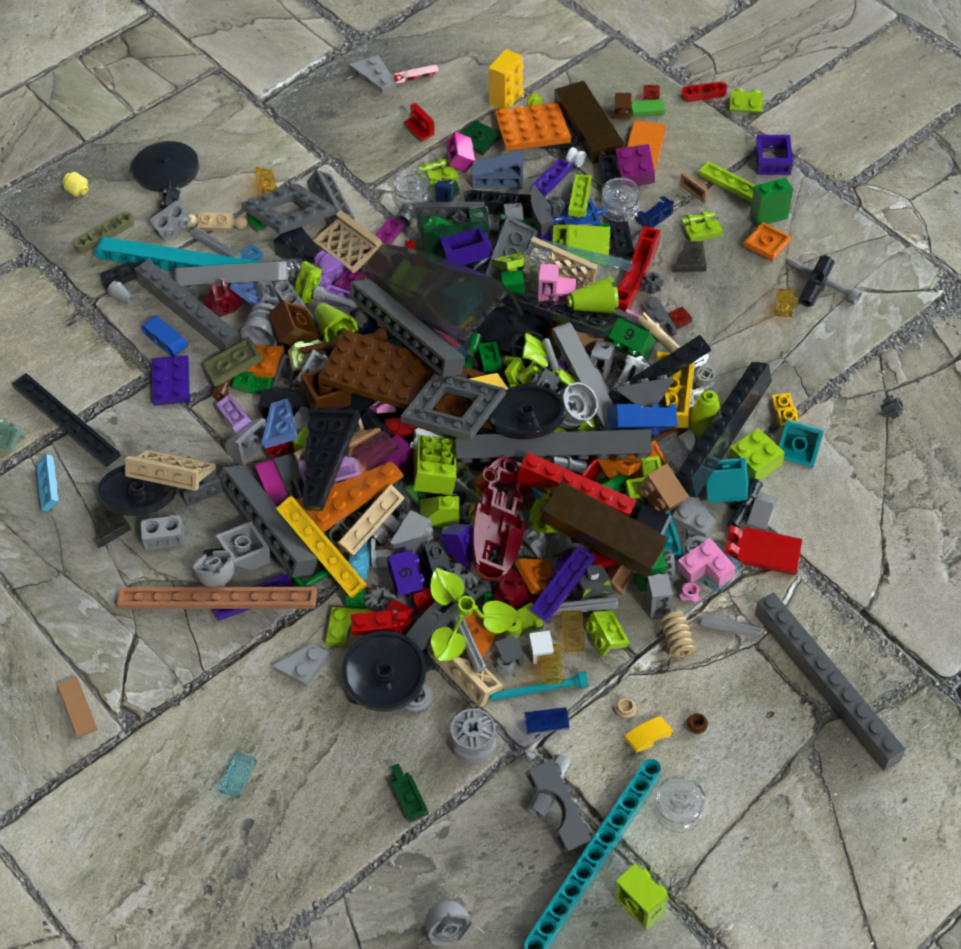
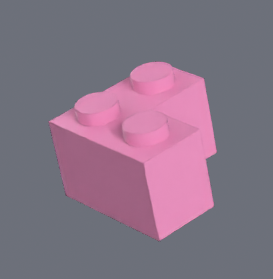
(554, 287)
(707, 560)

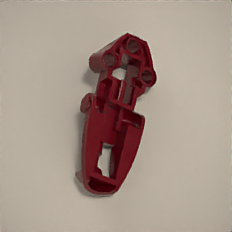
(496, 520)

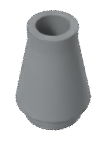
(120, 292)

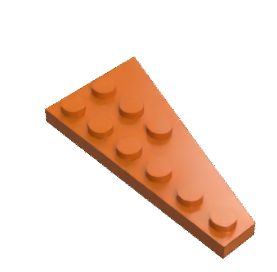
(353, 493)

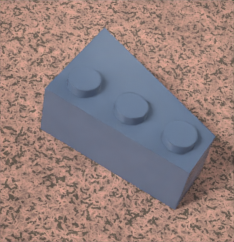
(499, 172)

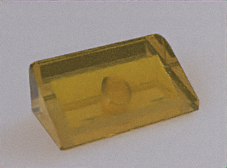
(266, 180)

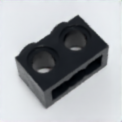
(433, 557)

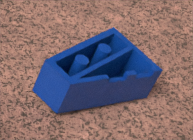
(642, 418)

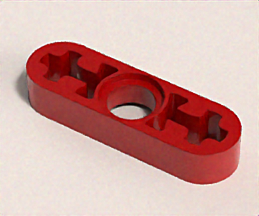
(689, 92)

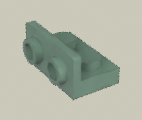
(9, 435)

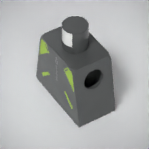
(593, 584)

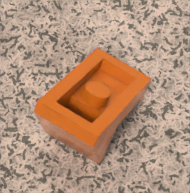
(615, 467)

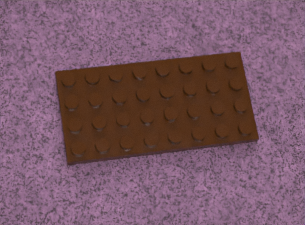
(386, 373)

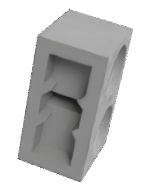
(170, 220)
(163, 533)
(659, 595)

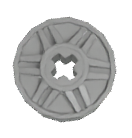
(259, 326)
(580, 404)
(473, 736)

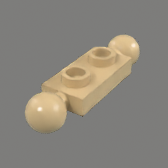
(217, 221)

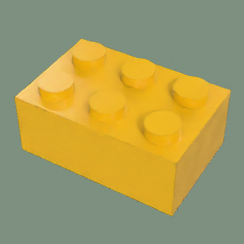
(505, 80)

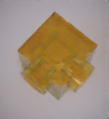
(785, 302)

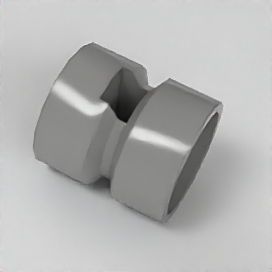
(382, 534)

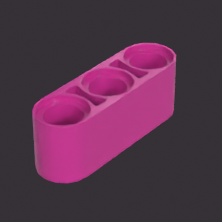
(271, 481)

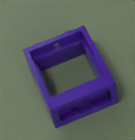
(765, 166)
(466, 246)

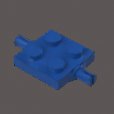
(592, 216)

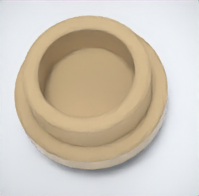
(625, 708)

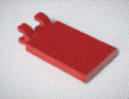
(764, 549)

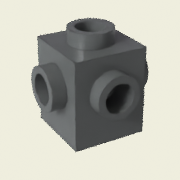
(545, 378)

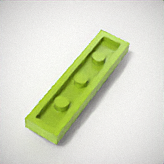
(727, 180)
(580, 195)

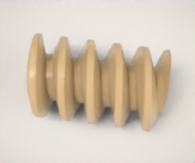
(677, 634)

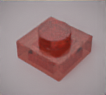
(651, 92)
(680, 317)

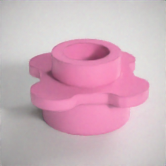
(690, 587)

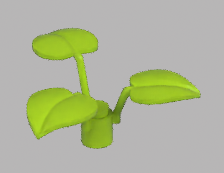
(535, 351)
(447, 588)

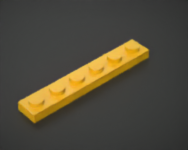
(321, 547)

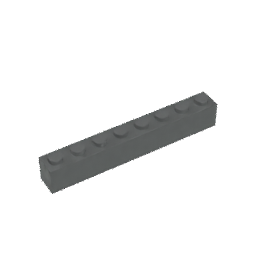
(186, 306)
(271, 525)

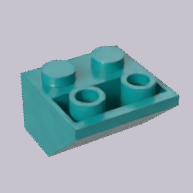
(728, 481)

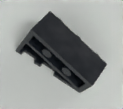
(296, 244)

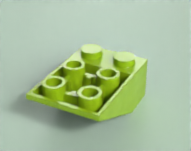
(583, 237)
(435, 465)

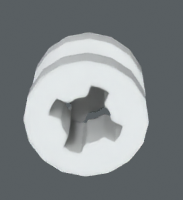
(576, 157)

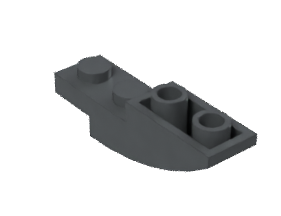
(433, 619)

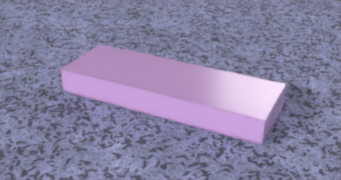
(233, 413)

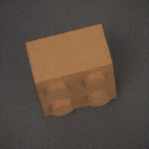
(663, 489)

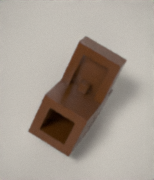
(622, 106)

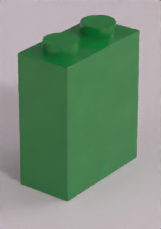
(771, 201)

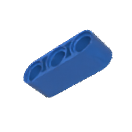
(164, 336)

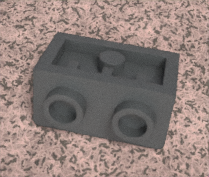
(208, 487)

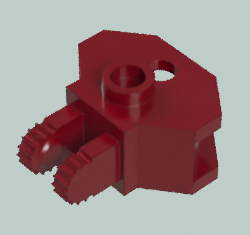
(222, 298)
(514, 590)

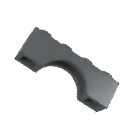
(547, 779)

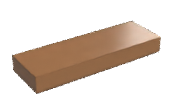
(77, 707)

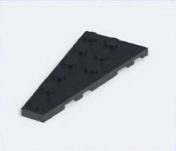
(596, 324)
(325, 449)

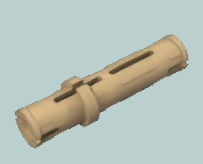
(657, 332)

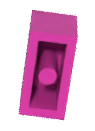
(460, 151)

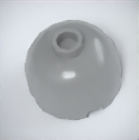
(215, 570)
(447, 921)

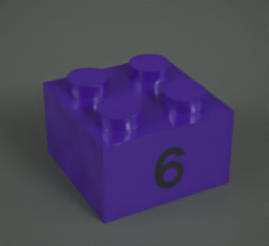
(405, 574)

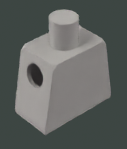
(603, 354)

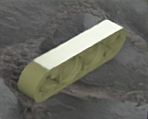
(125, 221)

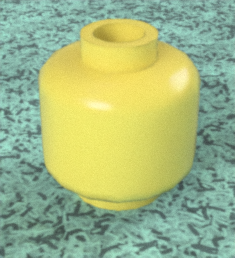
(75, 184)

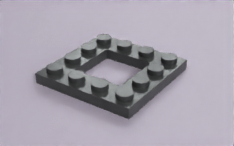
(262, 209)
(421, 414)

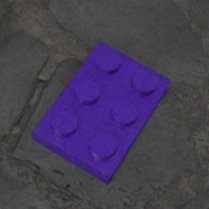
(171, 380)

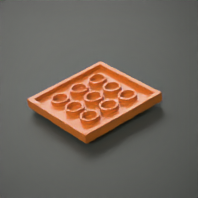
(532, 126)

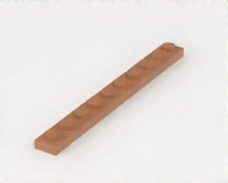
(217, 598)

